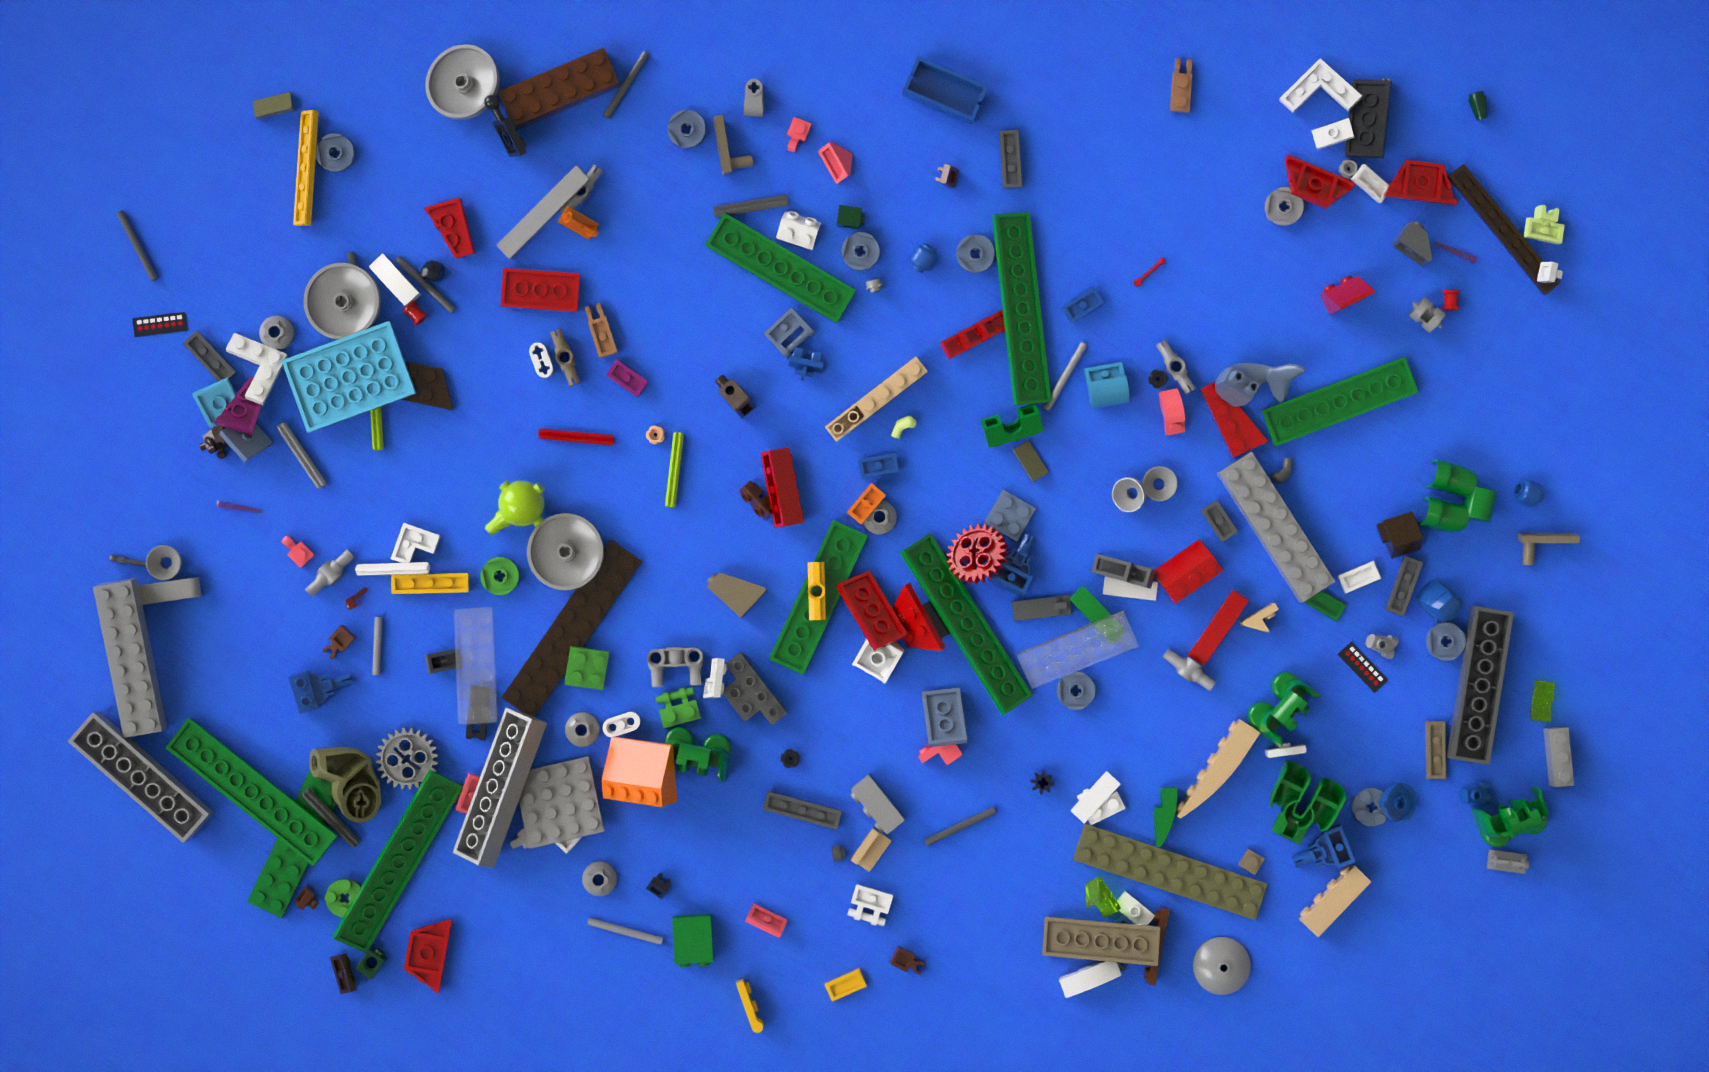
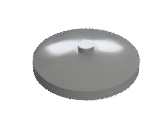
(462, 81)
(341, 300)
(565, 551)

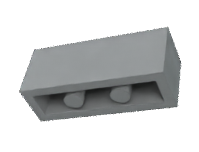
(1558, 756)
(876, 805)

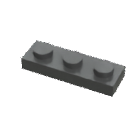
(1010, 159)
(209, 357)
(1403, 586)

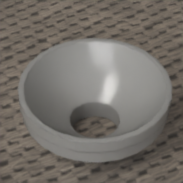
(286, 334)
(1168, 478)
(1121, 495)
(885, 526)
(154, 565)
(591, 724)
(606, 871)

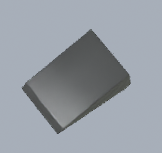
(441, 661)

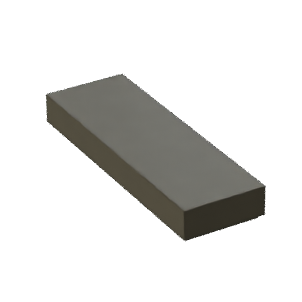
(1435, 749)

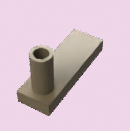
(726, 162)
(1530, 539)

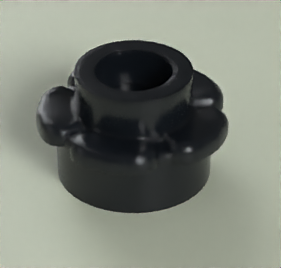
(1152, 378)
(790, 763)

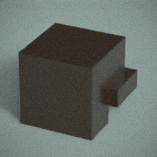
(1400, 534)

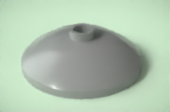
(1209, 960)

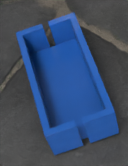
(944, 90)

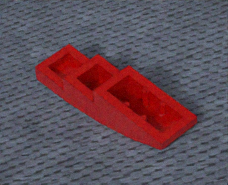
(974, 335)
(1218, 627)

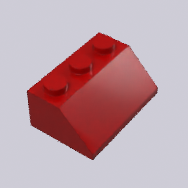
(1187, 571)

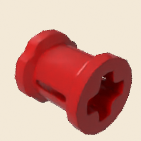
(1451, 300)
(415, 313)

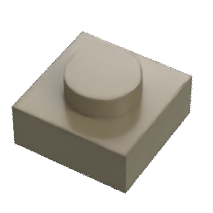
(1251, 861)

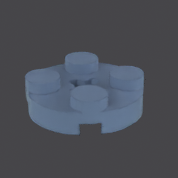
(696, 133)
(329, 162)
(964, 253)
(851, 257)
(1453, 649)
(1083, 698)
(1362, 813)

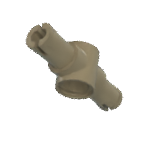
(568, 367)

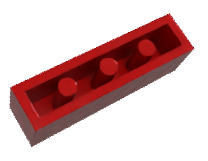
(782, 487)

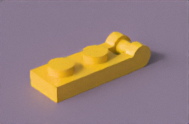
(749, 1005)

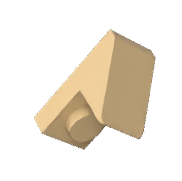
(1256, 619)

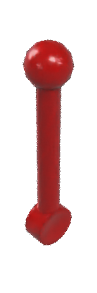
(1137, 282)

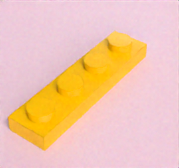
(430, 583)

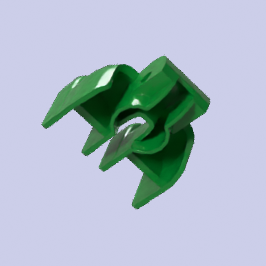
(1463, 482)
(1289, 691)
(713, 753)
(1321, 809)
(1513, 821)

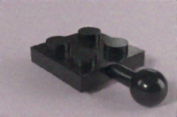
(505, 128)

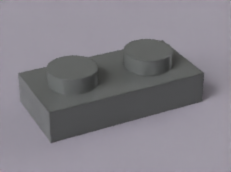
(1219, 521)

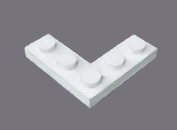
(1320, 76)
(260, 354)

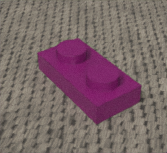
(627, 378)

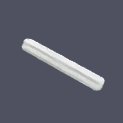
(392, 568)

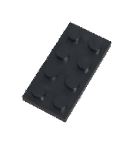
(1369, 119)

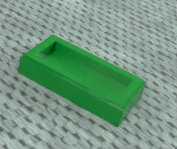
(1326, 605)

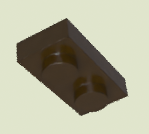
(343, 973)

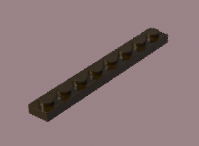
(1500, 226)

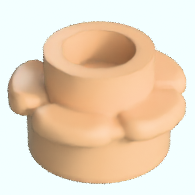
(650, 435)

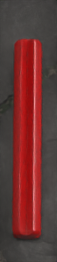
(578, 437)

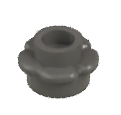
(837, 853)

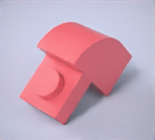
(1172, 411)
(948, 753)

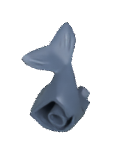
(1241, 381)

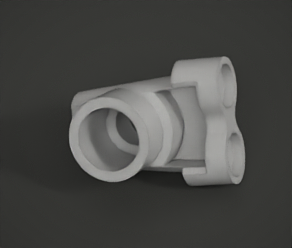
(1382, 644)

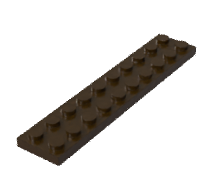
(571, 628)

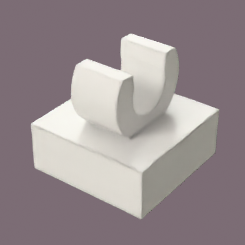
(1548, 272)

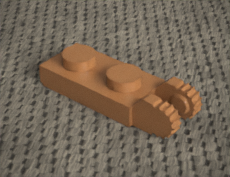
(1181, 88)
(601, 333)

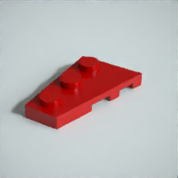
(452, 223)

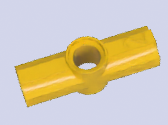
(816, 576)

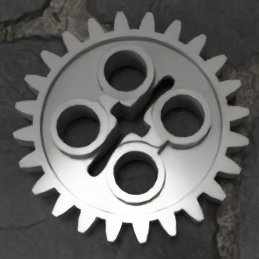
(396, 772)

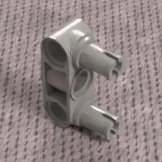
(675, 658)

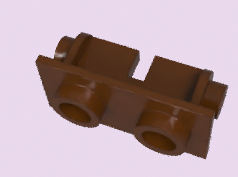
(750, 494)

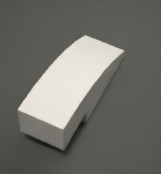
(394, 280)
(1089, 977)

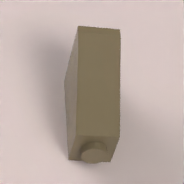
(735, 592)

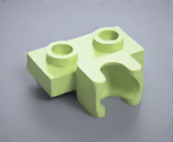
(1544, 226)

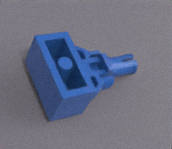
(1016, 572)
(312, 691)
(1331, 848)

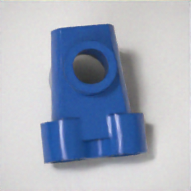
(1476, 794)

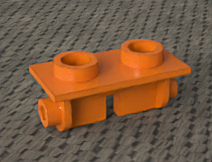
(579, 223)

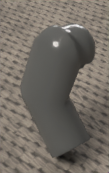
(1285, 473)

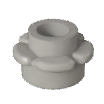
(1343, 168)
(874, 285)

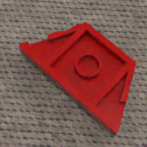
(1315, 183)
(1421, 183)
(916, 621)
(428, 953)

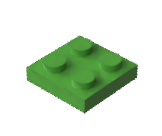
(586, 667)

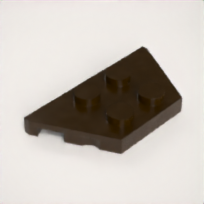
(429, 386)

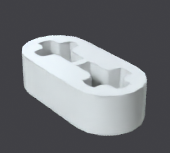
(537, 362)

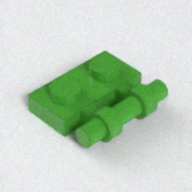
(678, 713)

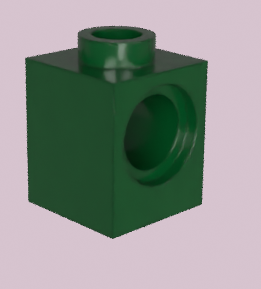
(850, 217)
(364, 966)

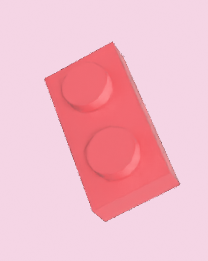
(467, 793)
(766, 920)

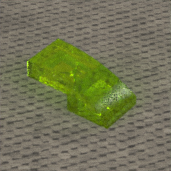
(1541, 701)

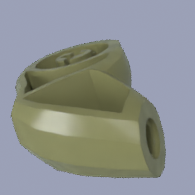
(352, 779)

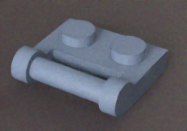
(784, 328)

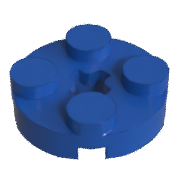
(1389, 802)

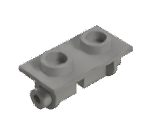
(1507, 861)

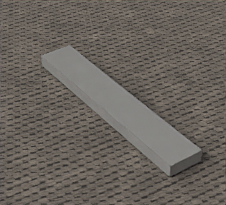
(543, 212)

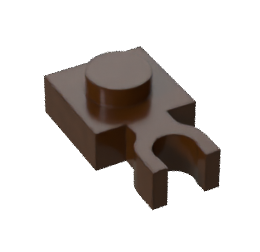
(341, 640)
(904, 960)

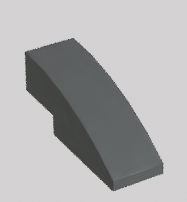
(1123, 571)

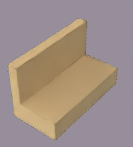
(871, 849)

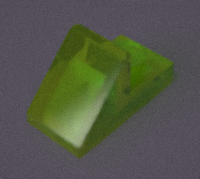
(1099, 895)

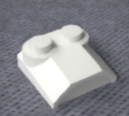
(878, 663)

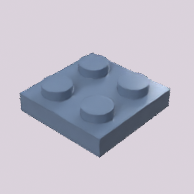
(1009, 515)

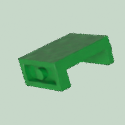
(692, 939)

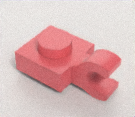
(798, 132)
(299, 552)

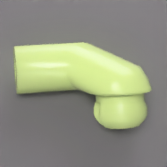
(903, 423)

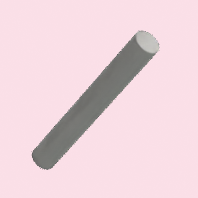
(377, 646)

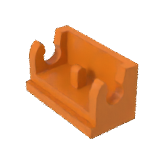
(866, 503)

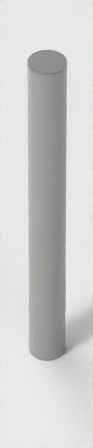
(1065, 376)
(625, 931)

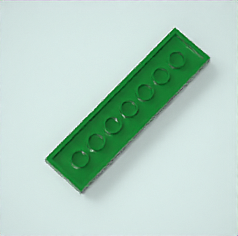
(780, 268)
(1339, 401)
(799, 634)
(285, 867)

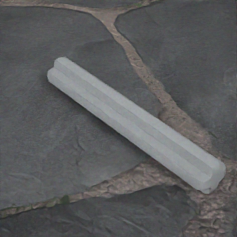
(301, 455)

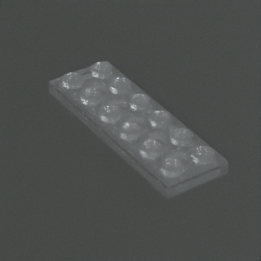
(1077, 649)
(475, 666)

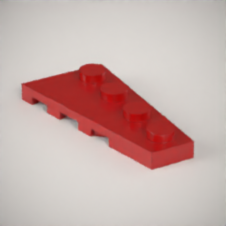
(1233, 423)

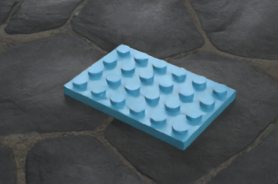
(348, 377)

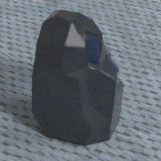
(433, 271)

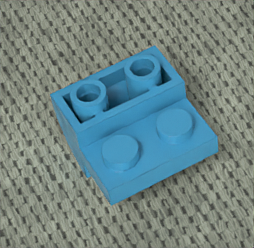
(1107, 385)

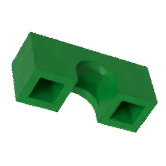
(1026, 425)

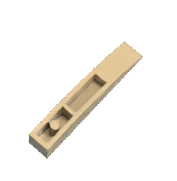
(876, 399)
(1220, 765)

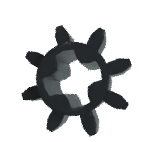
(1045, 786)

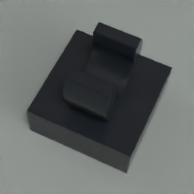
(658, 887)

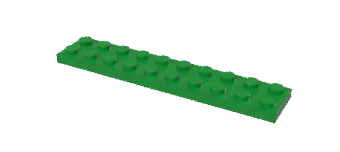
(1021, 308)
(966, 624)
(251, 791)
(397, 861)

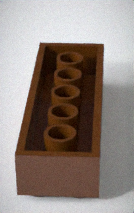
(559, 89)

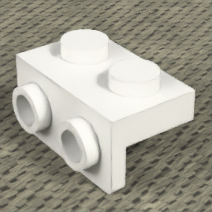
(798, 230)

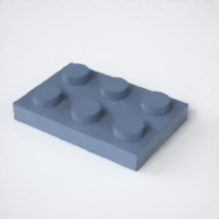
(944, 717)

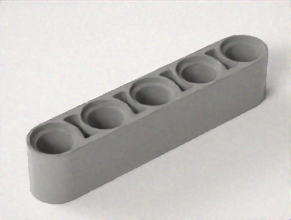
(170, 591)

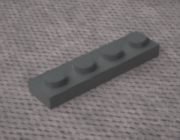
(802, 810)

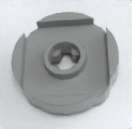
(1275, 214)

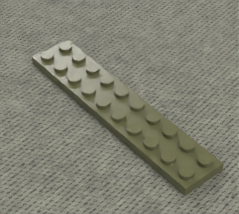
(1170, 871)

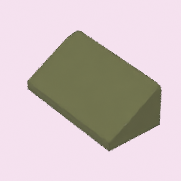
(273, 106)
(1030, 461)

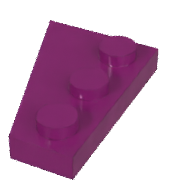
(240, 413)

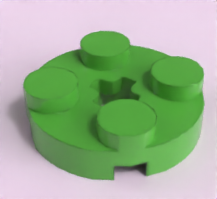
(494, 585)
(334, 892)

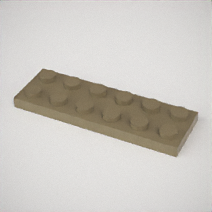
(1101, 941)

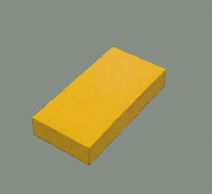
(845, 984)

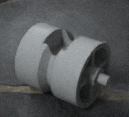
(1427, 314)

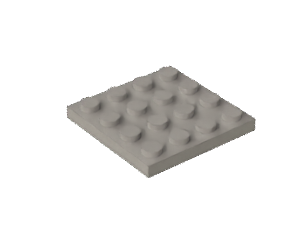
(560, 803)

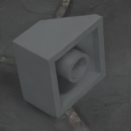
(1413, 243)

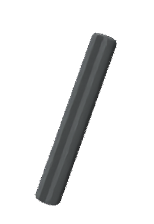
(751, 205)
(330, 818)

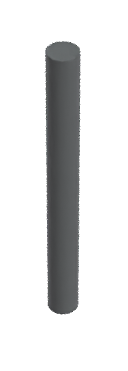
(626, 84)
(137, 246)
(425, 284)
(960, 826)

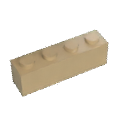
(1334, 900)

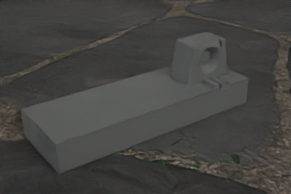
(1041, 608)

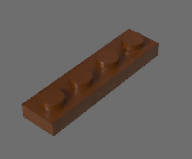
(1161, 918)

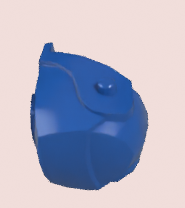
(1439, 601)

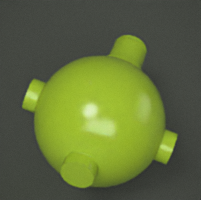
(519, 505)

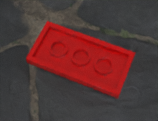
(540, 290)
(872, 610)

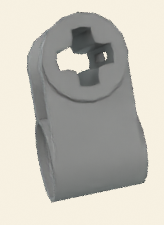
(753, 101)

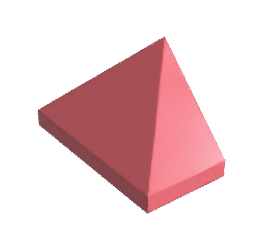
(837, 161)

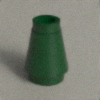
(1478, 104)

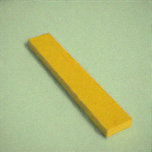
(306, 168)

